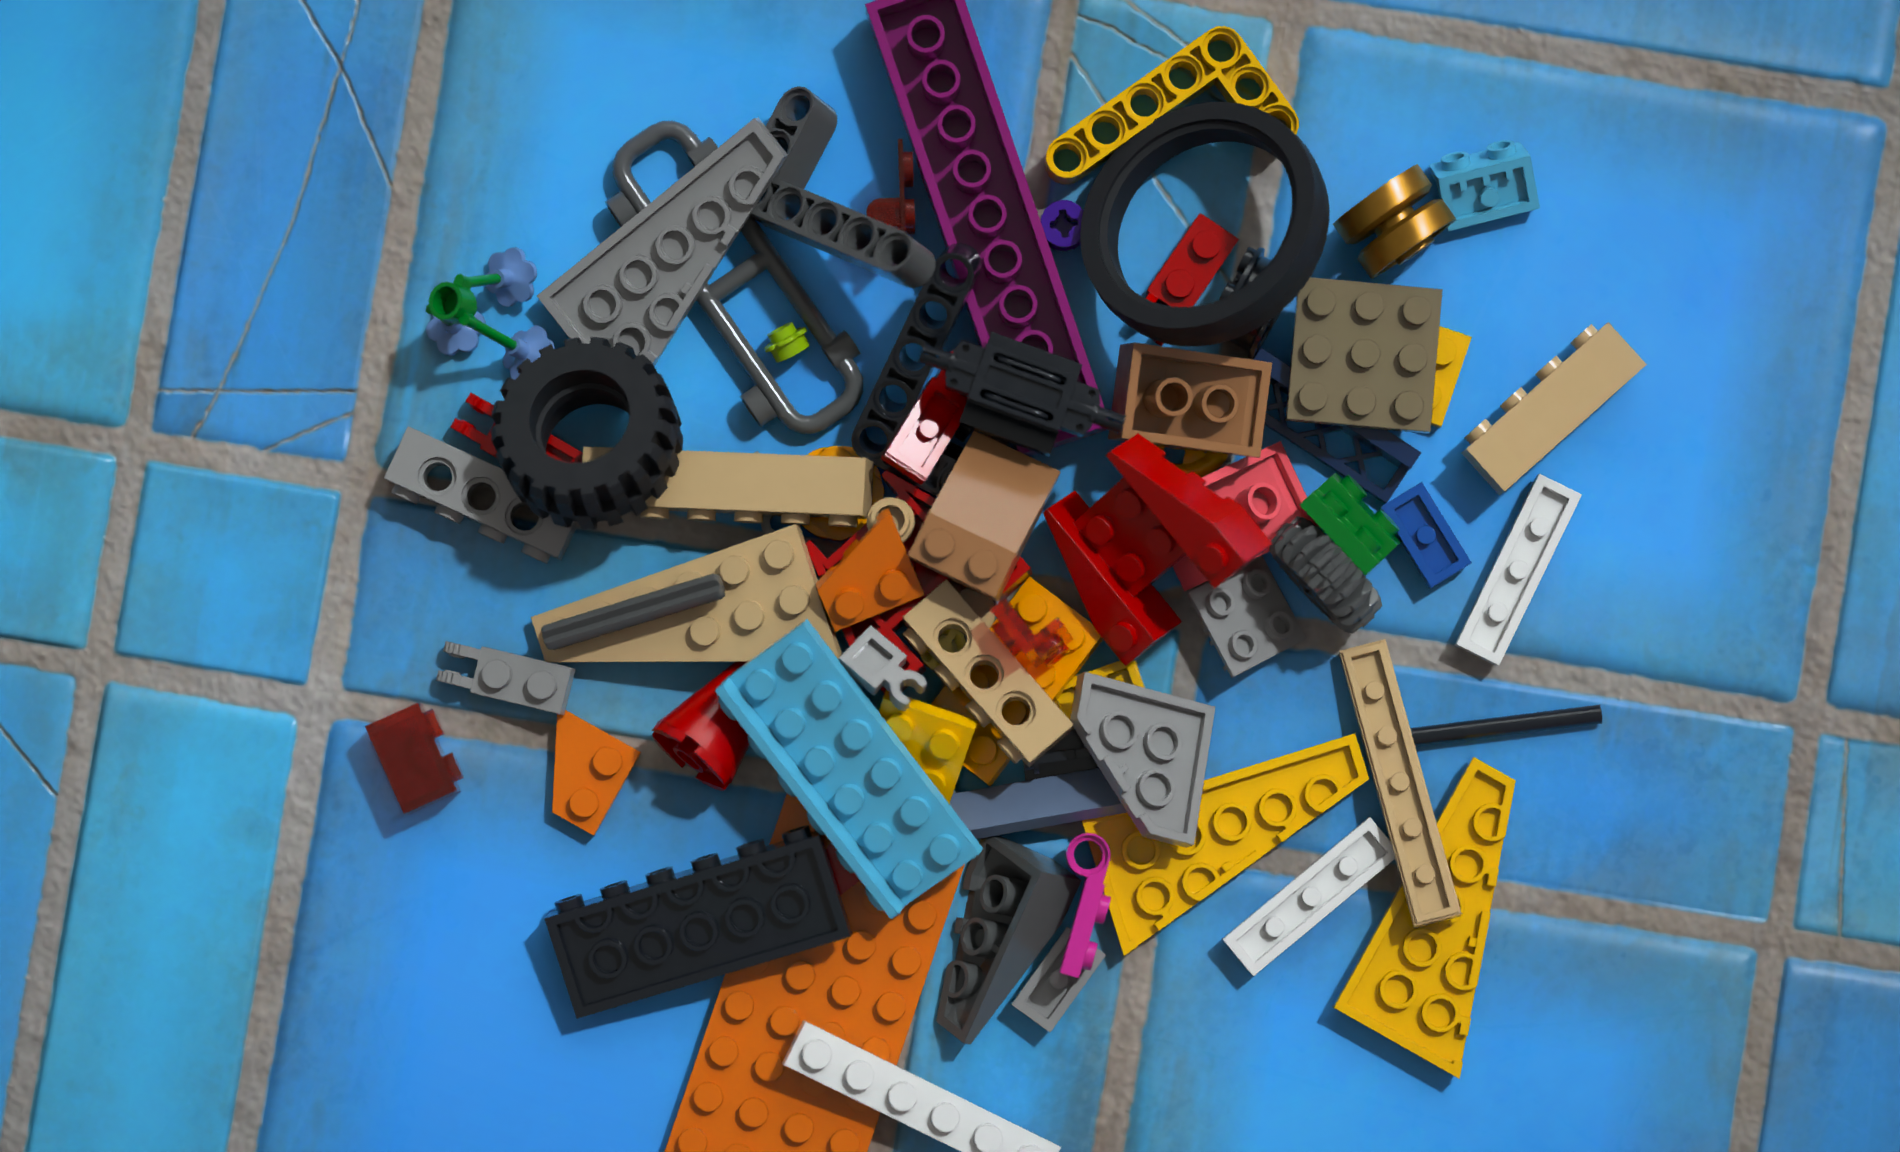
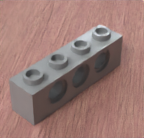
(421, 453)

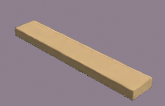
(1400, 783)

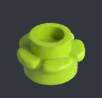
(786, 342)

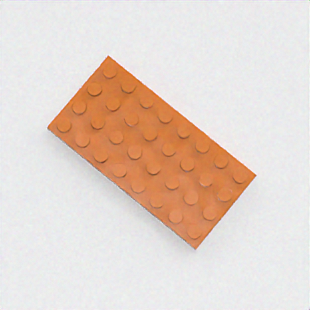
(850, 987)

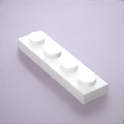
(1518, 569)
(1310, 896)

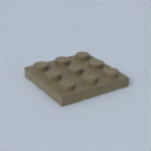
(1364, 355)

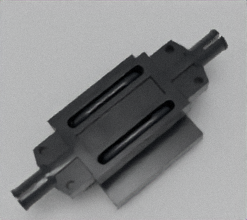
(1021, 392)

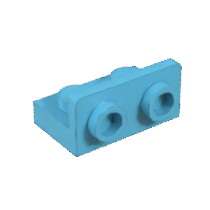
(1486, 183)

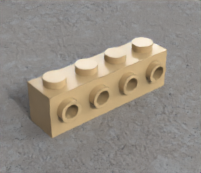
(1552, 408)

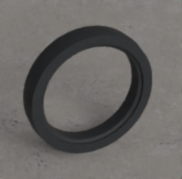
(1262, 296)

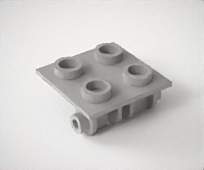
(1246, 617)

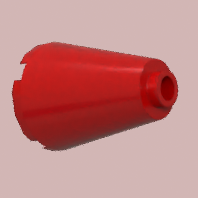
(704, 735)

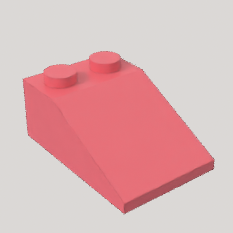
(1264, 488)

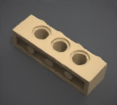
(948, 610)

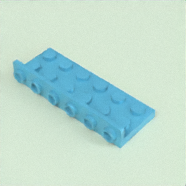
(847, 769)

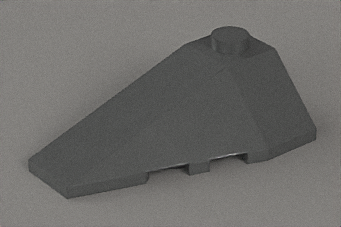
(1008, 919)

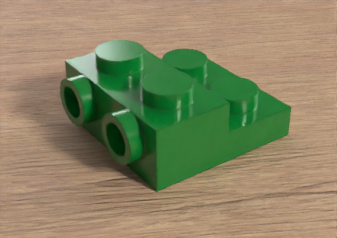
(1350, 523)

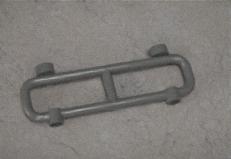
(766, 398)

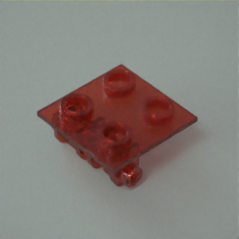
(897, 211)

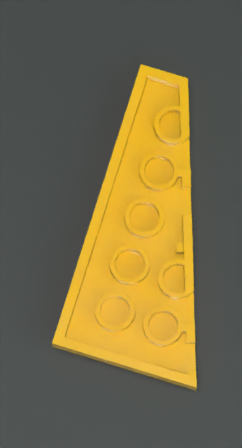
(1237, 824)
(1423, 979)

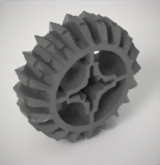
(1325, 574)

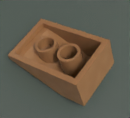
(1191, 399)
(984, 515)

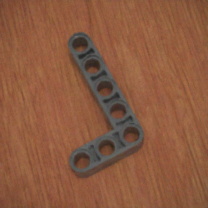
(803, 129)

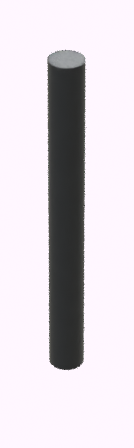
(1507, 725)

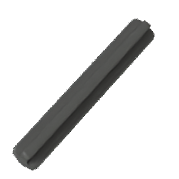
(633, 611)

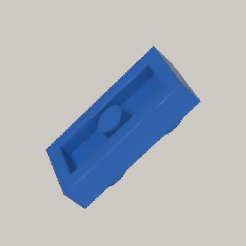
(1426, 535)

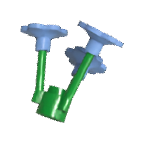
(458, 323)

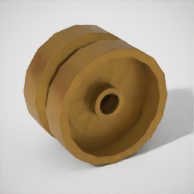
(1391, 217)

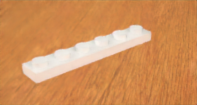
(906, 1095)

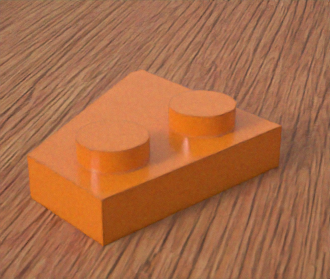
(869, 577)
(588, 771)

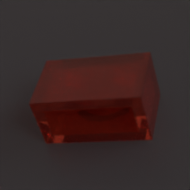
(414, 757)

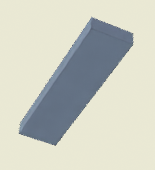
(1036, 803)

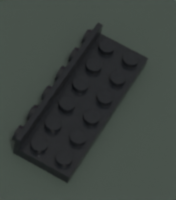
(697, 921)

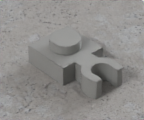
(878, 664)

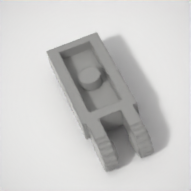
(512, 678)

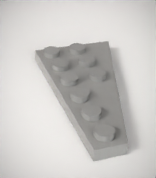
(659, 261)

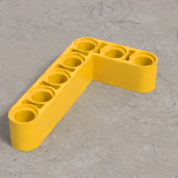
(1168, 99)

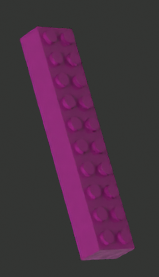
(976, 177)

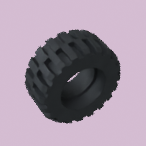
(574, 379)

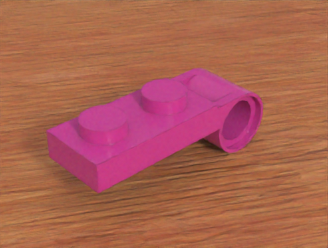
(1090, 909)

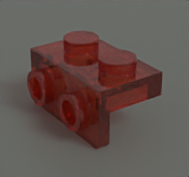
(1044, 647)

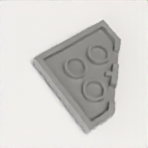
(1148, 750)

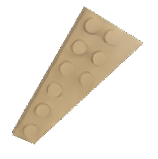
(766, 596)

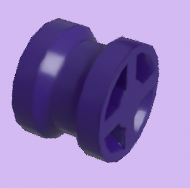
(1063, 234)

